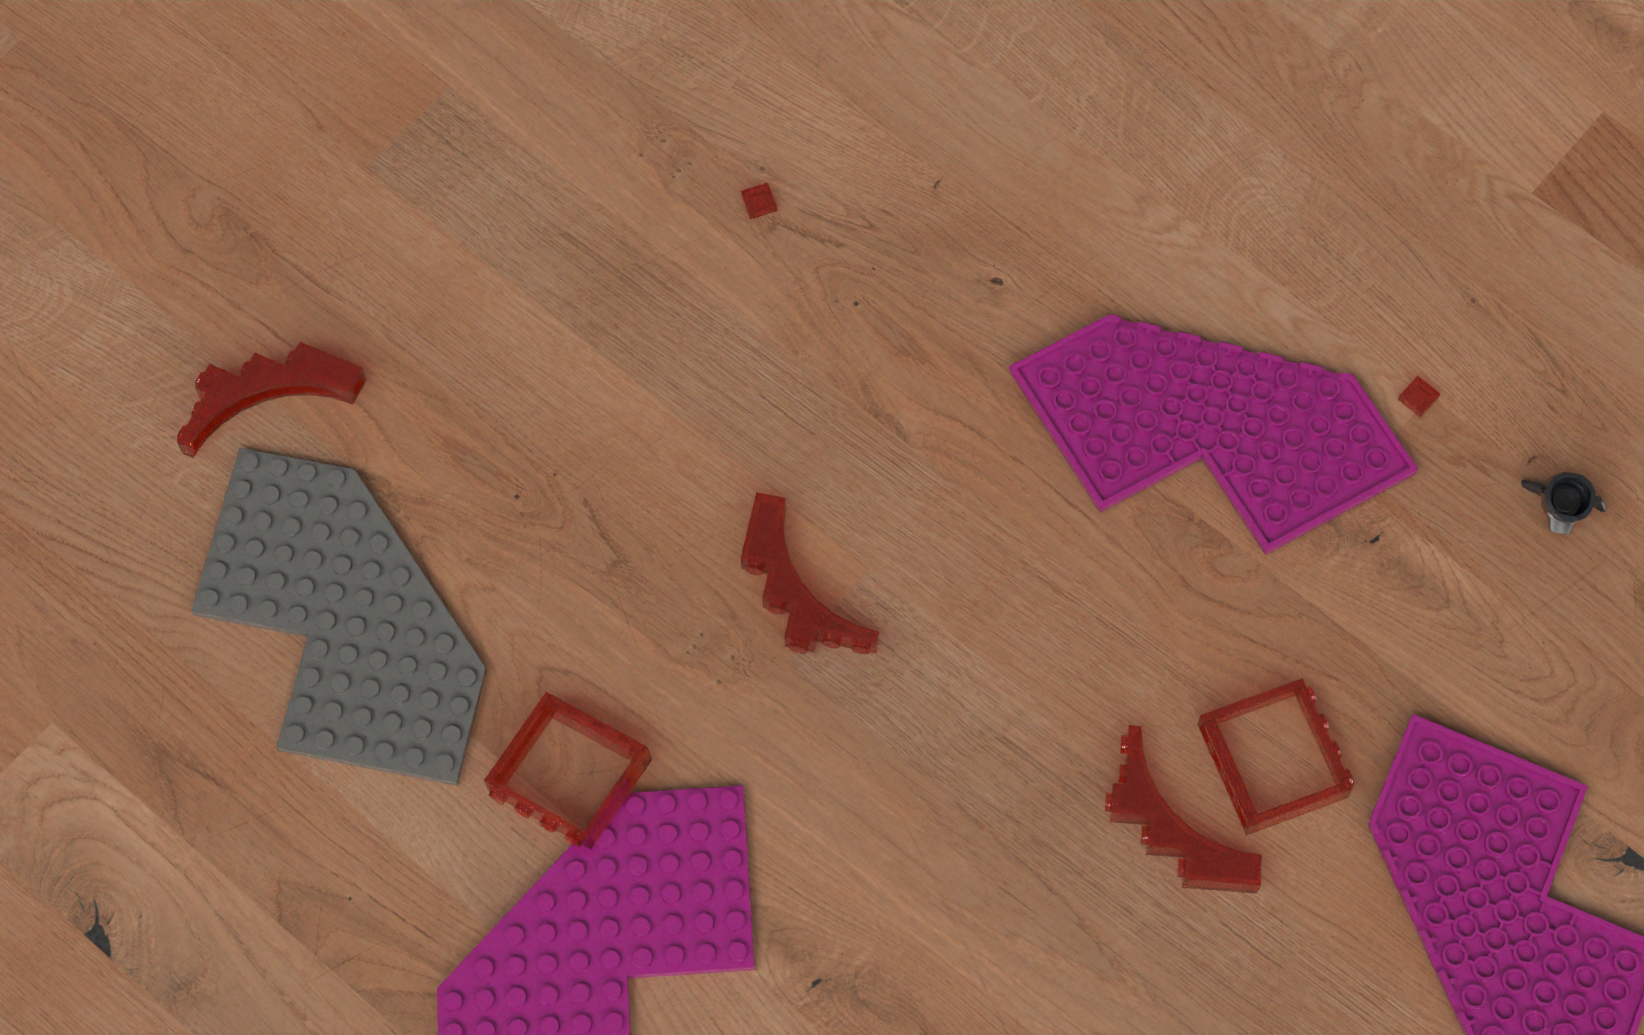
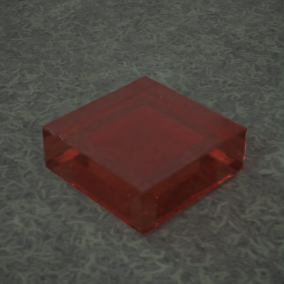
(758, 201)
(1419, 396)

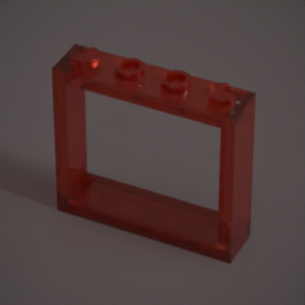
(555, 708)
(1232, 779)

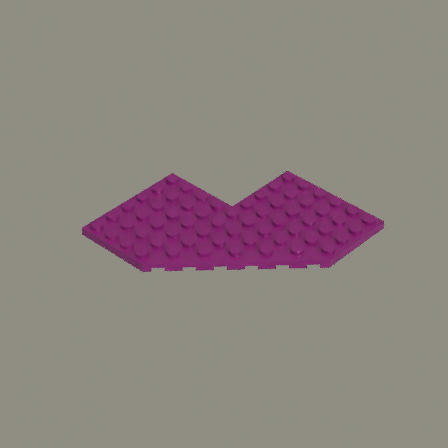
(1273, 432)
(1473, 859)
(648, 900)

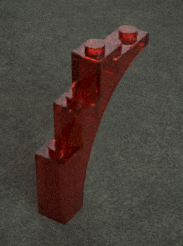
(261, 380)
(784, 591)
(1204, 862)

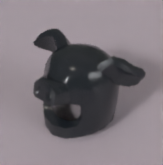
(1566, 499)

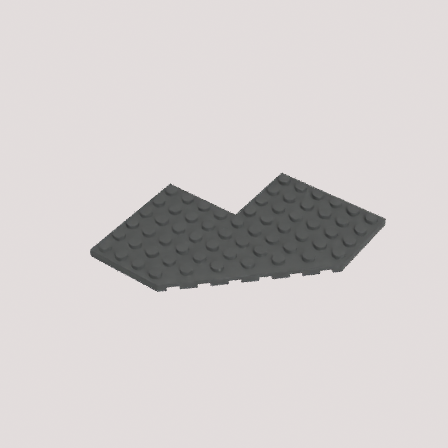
(383, 660)

